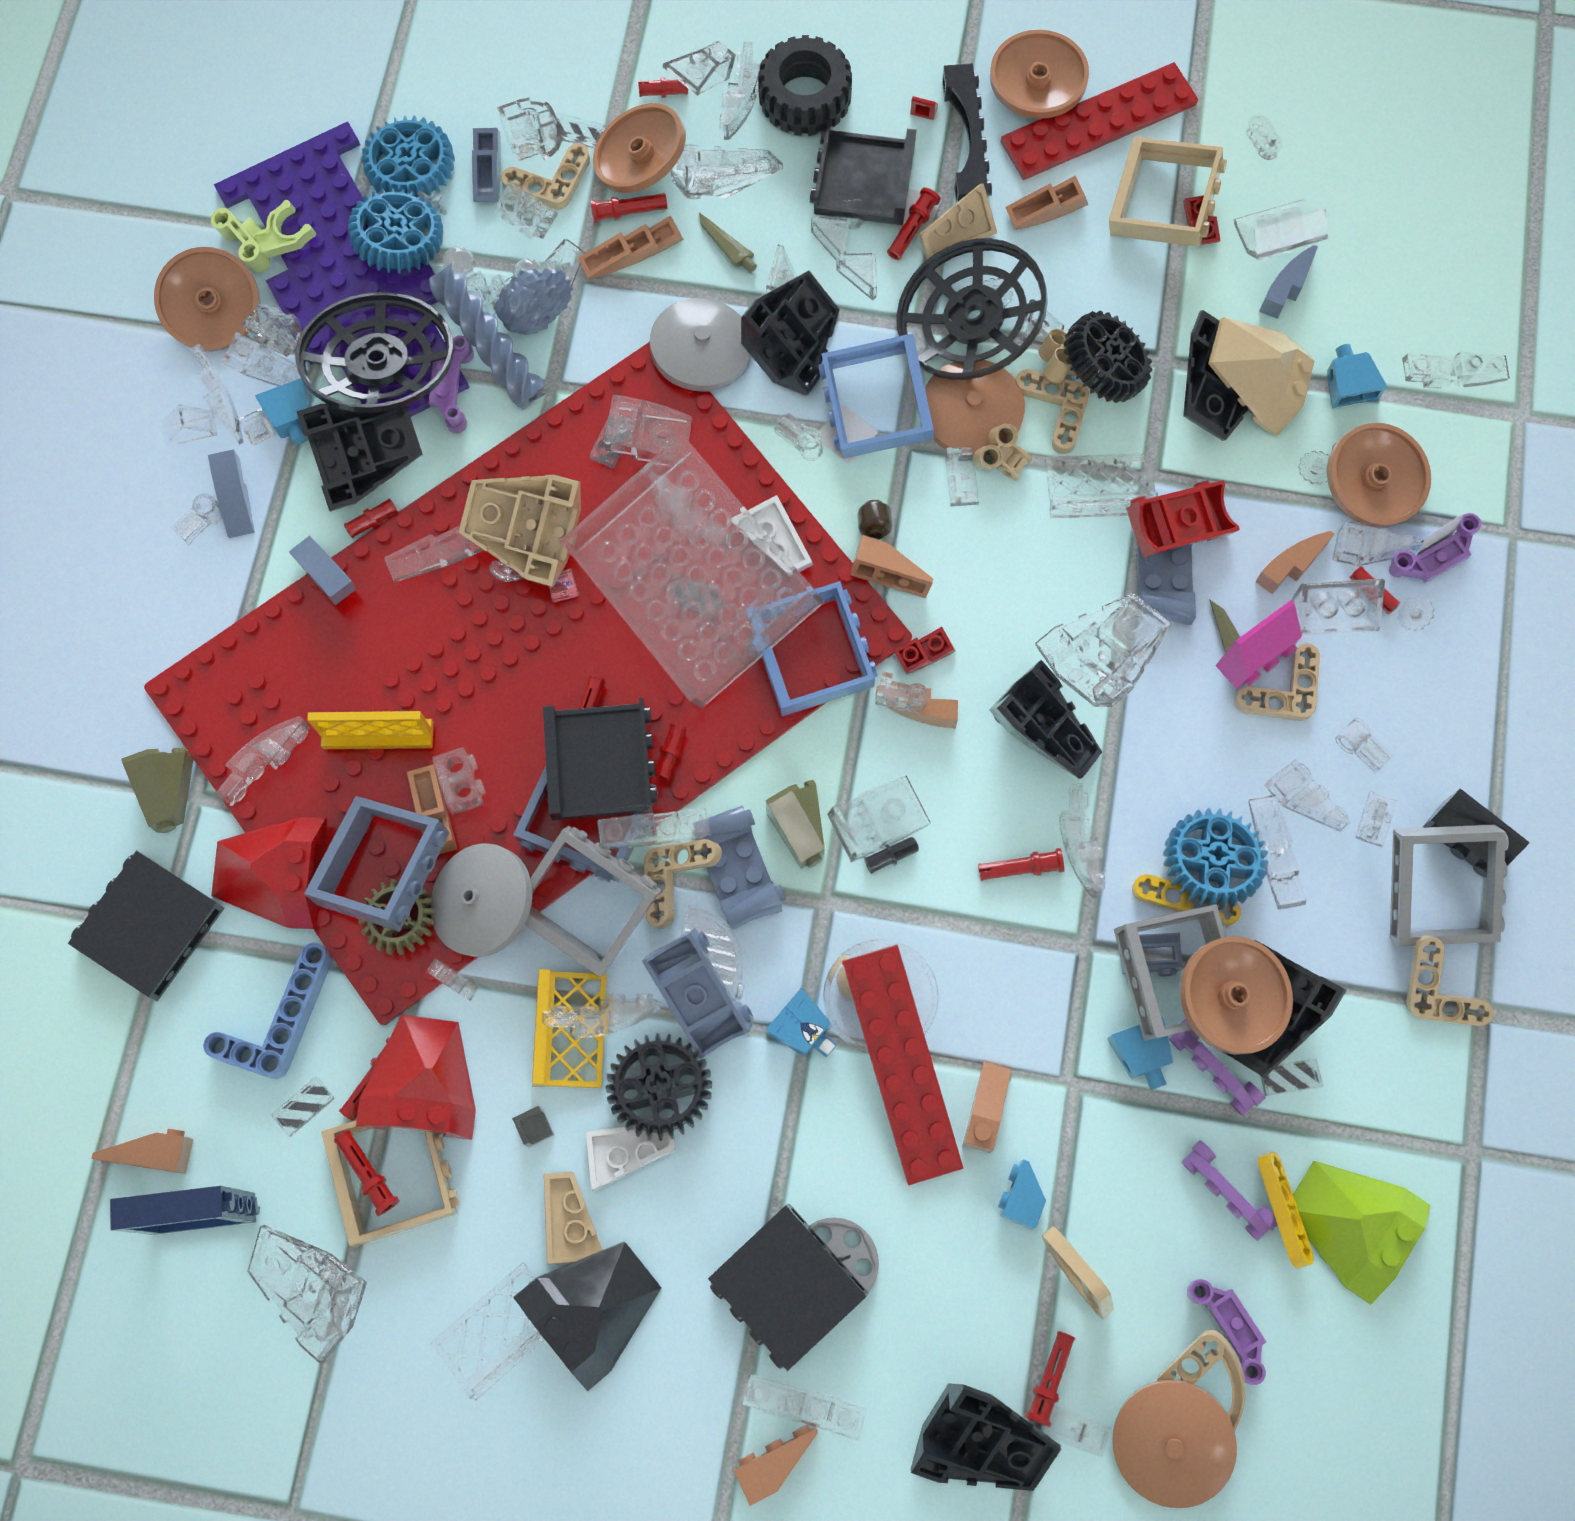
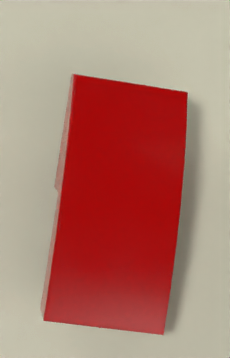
(1192, 208)
(925, 651)

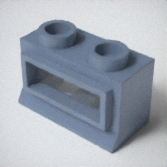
(1161, 953)

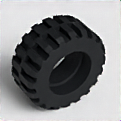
(804, 59)

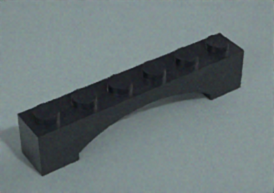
(960, 90)

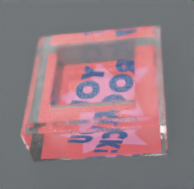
(564, 587)

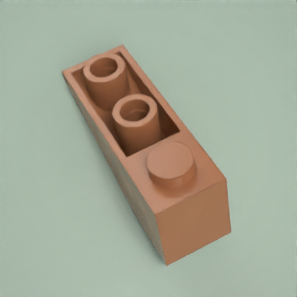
(766, 1473)

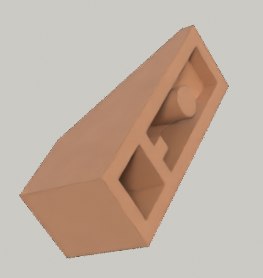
(887, 566)
(987, 1108)
(152, 1151)

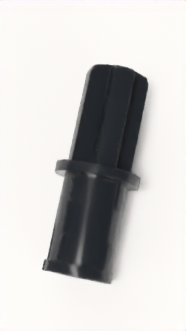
(891, 854)

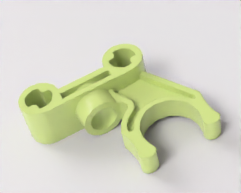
(261, 244)

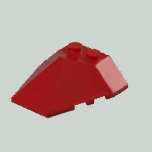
(271, 870)
(420, 1081)

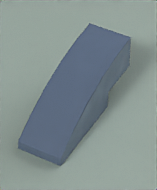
(486, 164)
(1288, 283)
(231, 493)
(322, 570)

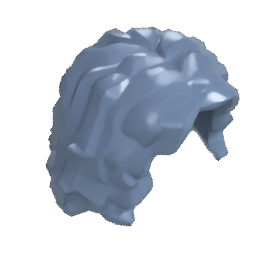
(533, 300)

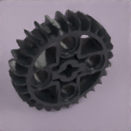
(1107, 356)
(655, 1099)

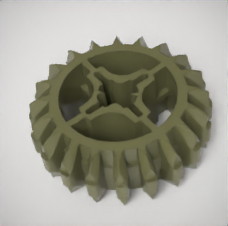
(417, 928)

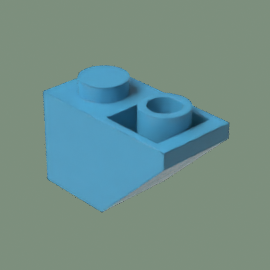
(1025, 1197)

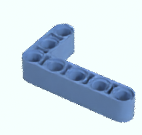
(281, 1022)

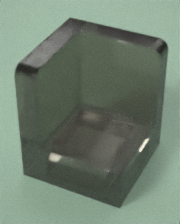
(533, 1126)

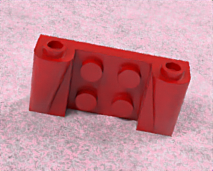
(1180, 518)

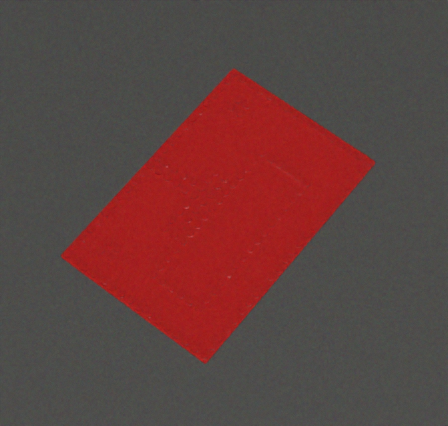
(483, 666)

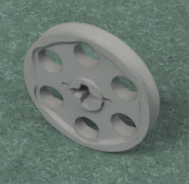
(865, 1249)

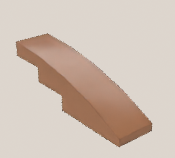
(630, 249)

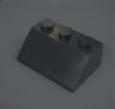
(1464, 810)

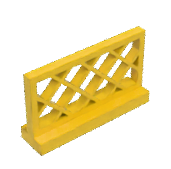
(373, 729)
(544, 1036)

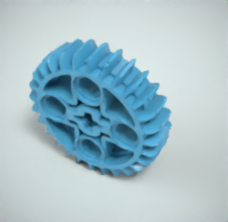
(408, 157)
(395, 230)
(1215, 858)

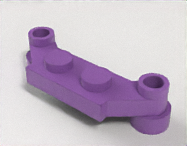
(446, 393)
(1440, 556)
(1244, 1096)
(1258, 1221)
(1235, 1325)

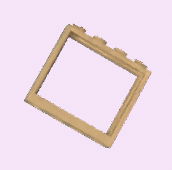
(1167, 152)
(348, 1201)

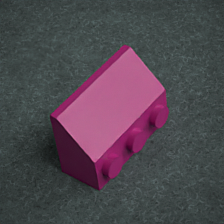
(1262, 647)

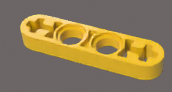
(1182, 905)
(1285, 1210)

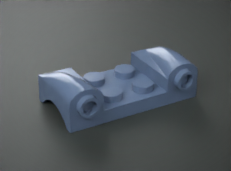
(1167, 583)
(741, 875)
(697, 993)

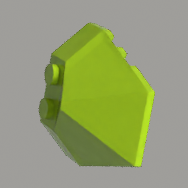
(1360, 1226)

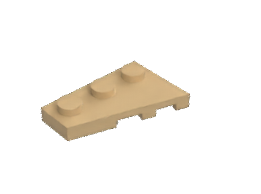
(964, 221)
(567, 1221)

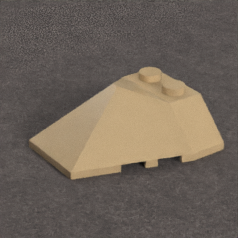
(1264, 370)
(524, 522)

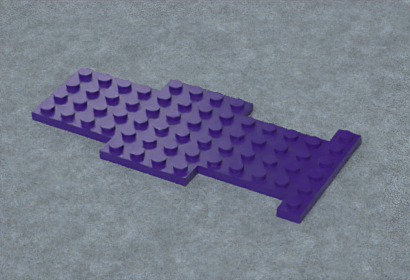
(327, 265)

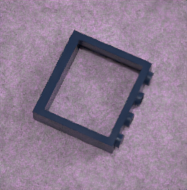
(183, 1210)

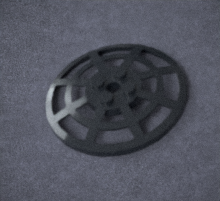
(973, 298)
(371, 346)

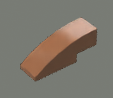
(1047, 204)
(1293, 561)
(936, 712)
(430, 800)

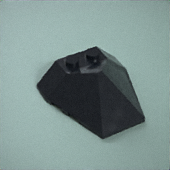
(790, 332)
(1206, 396)
(358, 449)
(1045, 722)
(1313, 1005)
(591, 1309)
(981, 1441)

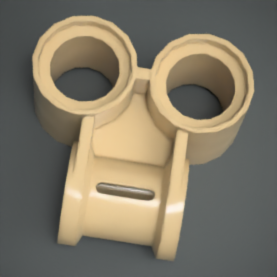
(1053, 353)
(1005, 456)

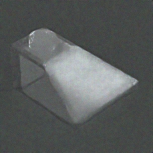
(702, 66)

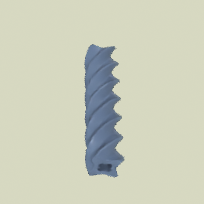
(482, 332)

